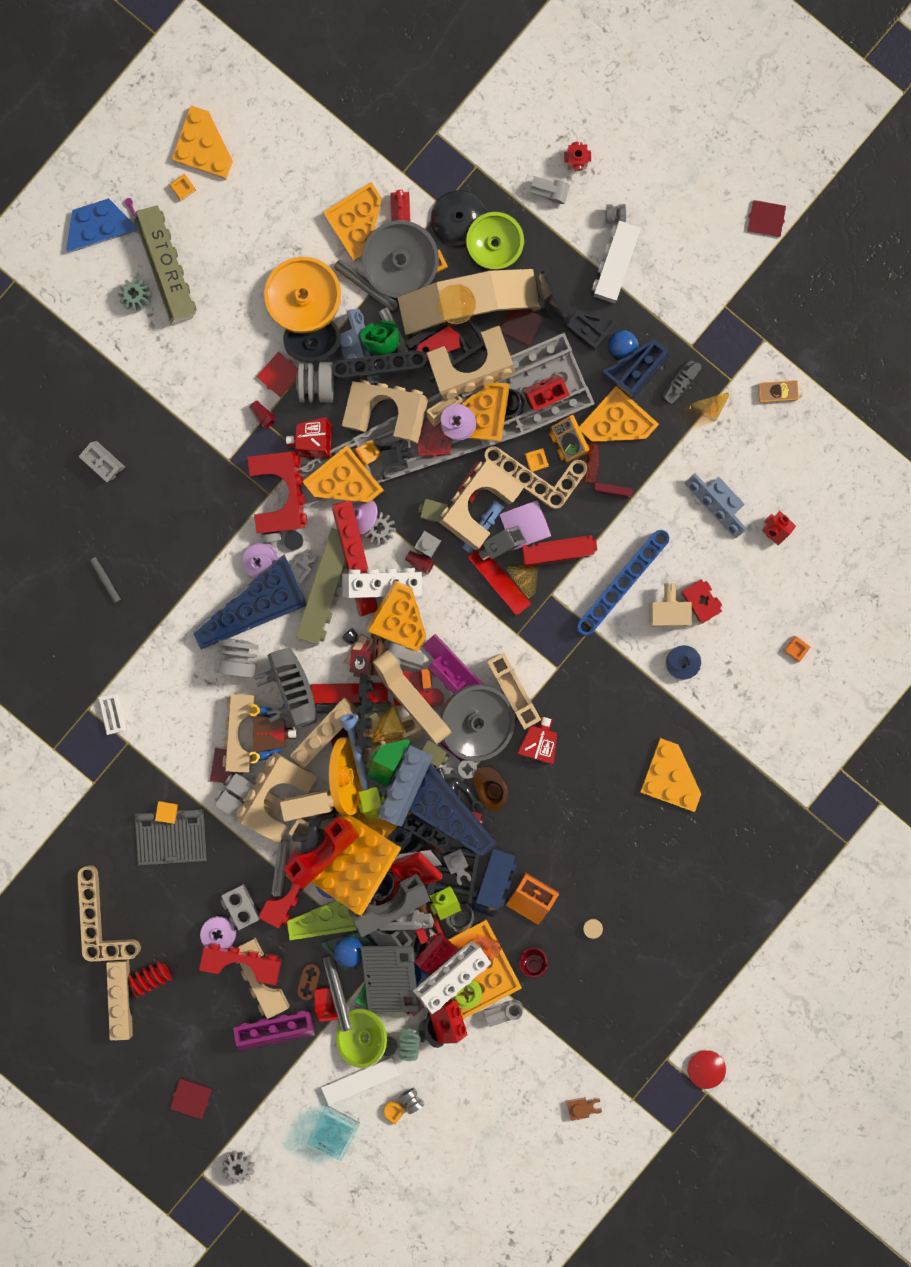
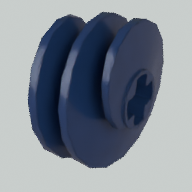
(691, 656)

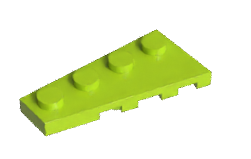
(321, 921)

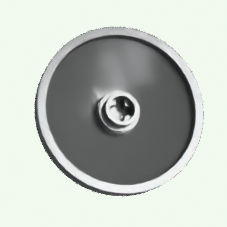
(400, 258)
(479, 722)

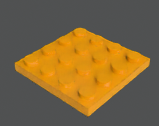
(359, 868)
(496, 980)

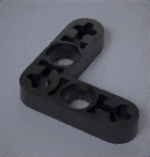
(422, 826)

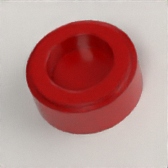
(434, 697)

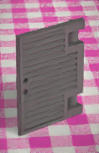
(165, 840)
(389, 978)

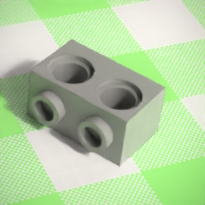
(246, 905)

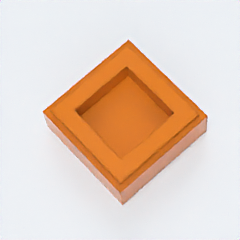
(797, 648)
(426, 678)

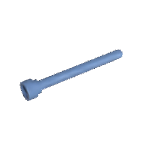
(349, 723)

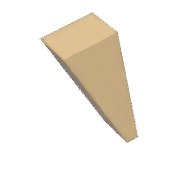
(435, 412)

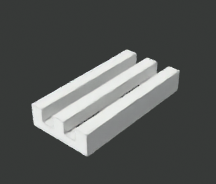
(113, 718)

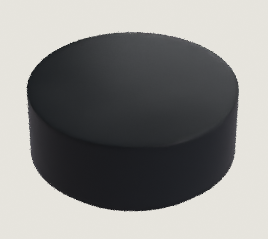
(293, 540)

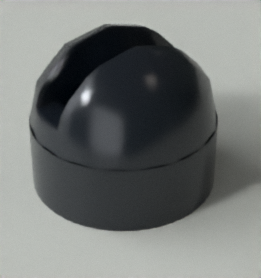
(350, 637)

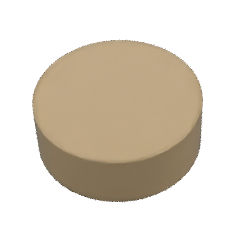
(592, 928)

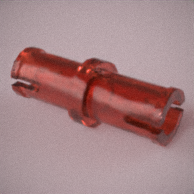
(592, 463)

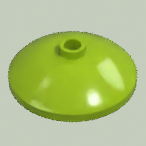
(499, 228)
(355, 1046)

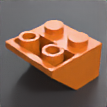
(532, 898)

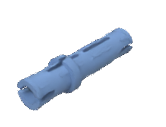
(496, 509)

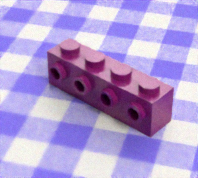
(274, 1031)

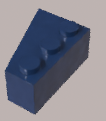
(637, 369)
(494, 883)

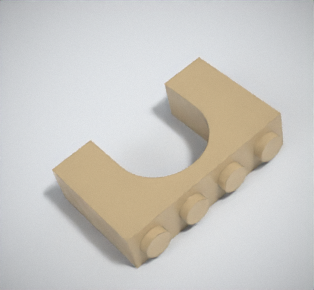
(497, 366)
(365, 397)
(457, 517)
(277, 771)
(307, 804)

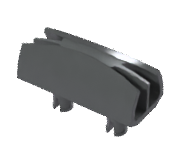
(294, 689)

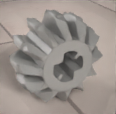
(384, 533)
(245, 1165)

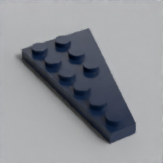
(262, 600)
(446, 811)

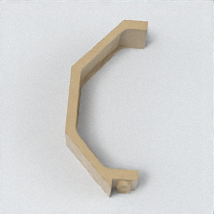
(491, 291)

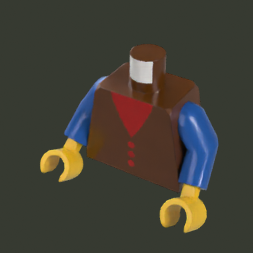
(268, 736)

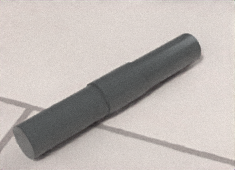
(105, 580)

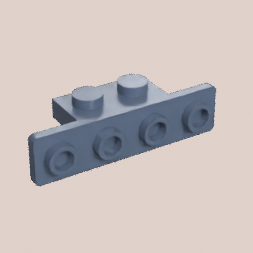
(352, 345)
(720, 501)

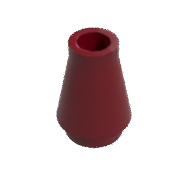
(262, 415)
(420, 562)

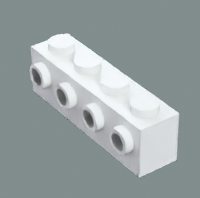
(617, 261)
(378, 583)
(452, 977)

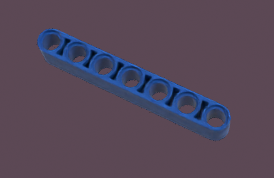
(631, 578)

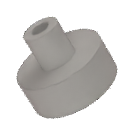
(271, 537)

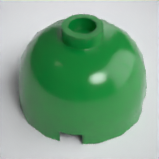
(380, 338)

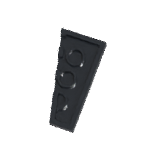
(364, 742)

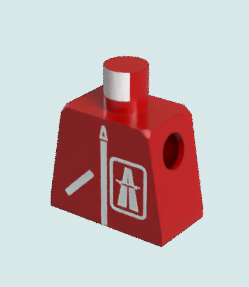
(312, 439)
(539, 742)

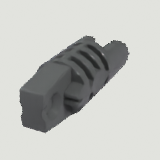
(681, 381)

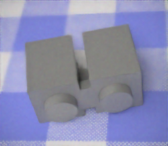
(227, 801)

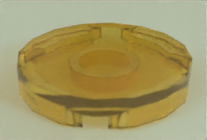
(456, 304)

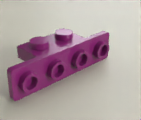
(448, 666)

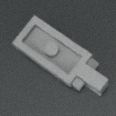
(410, 921)

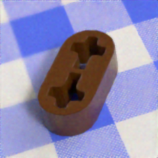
(304, 980)

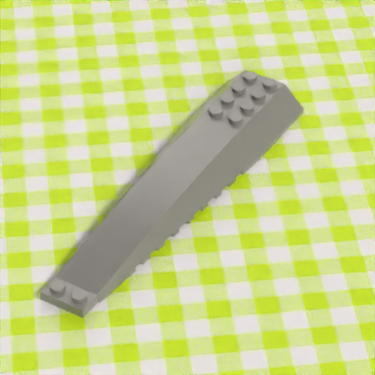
(531, 367)

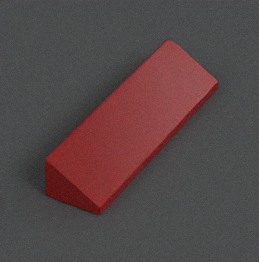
(500, 582)
(337, 692)

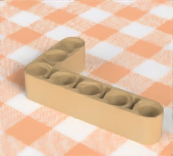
(535, 480)
(411, 700)
(95, 923)

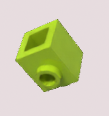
(370, 803)
(444, 903)

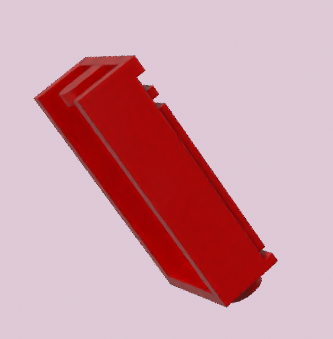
(559, 550)

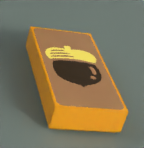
(778, 391)

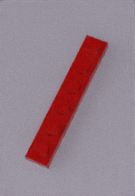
(353, 549)

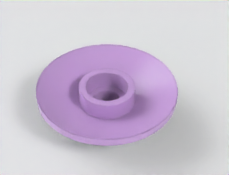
(365, 515)

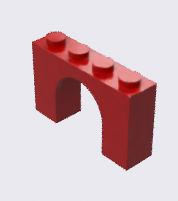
(287, 467)

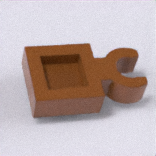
(580, 1108)

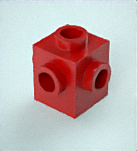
(577, 163)
(778, 527)

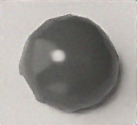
(461, 920)

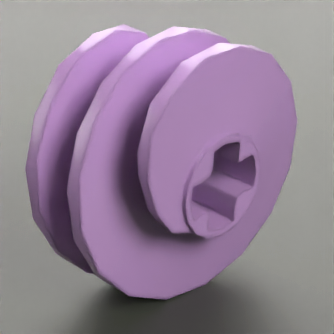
(466, 418)
(256, 552)
(214, 924)

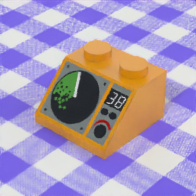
(569, 439)

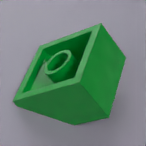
(386, 761)

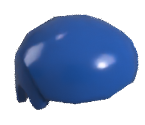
(623, 344)
(348, 952)

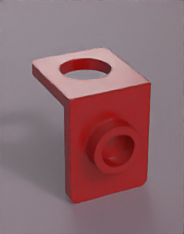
(324, 1005)

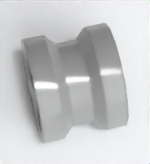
(467, 769)

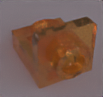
(486, 942)

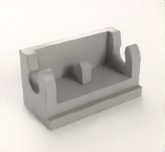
(101, 461)

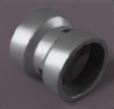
(611, 213)
(412, 1102)

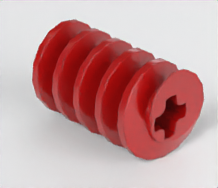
(149, 979)

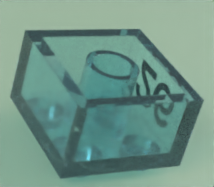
(333, 1133)

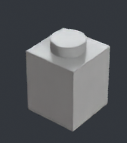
(427, 544)

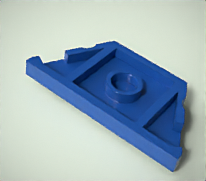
(97, 224)

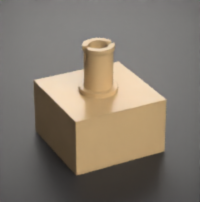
(670, 611)

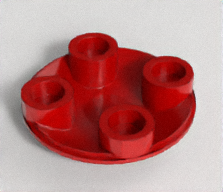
(706, 1069)

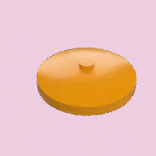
(302, 294)
(344, 778)

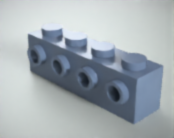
(405, 786)

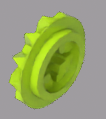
(473, 999)

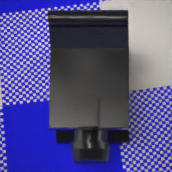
(393, 456)

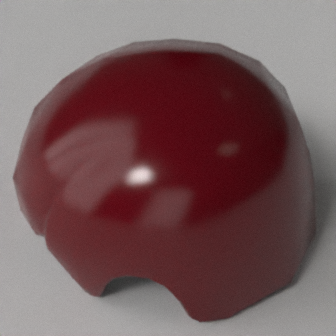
(533, 962)

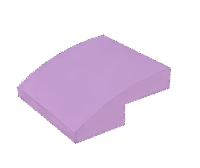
(530, 521)

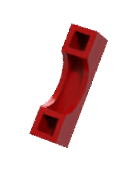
(307, 867)
(276, 910)
(264, 967)

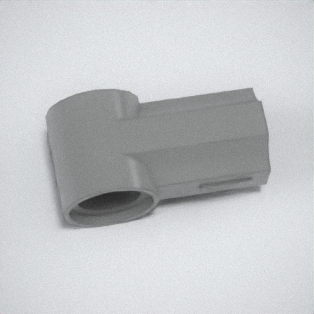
(555, 190)
(406, 657)
(502, 1014)

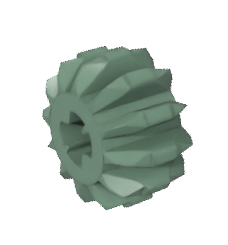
(139, 288)
(409, 1045)

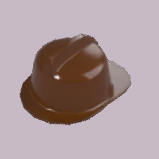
(490, 788)

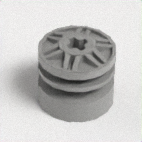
(315, 382)
(236, 658)

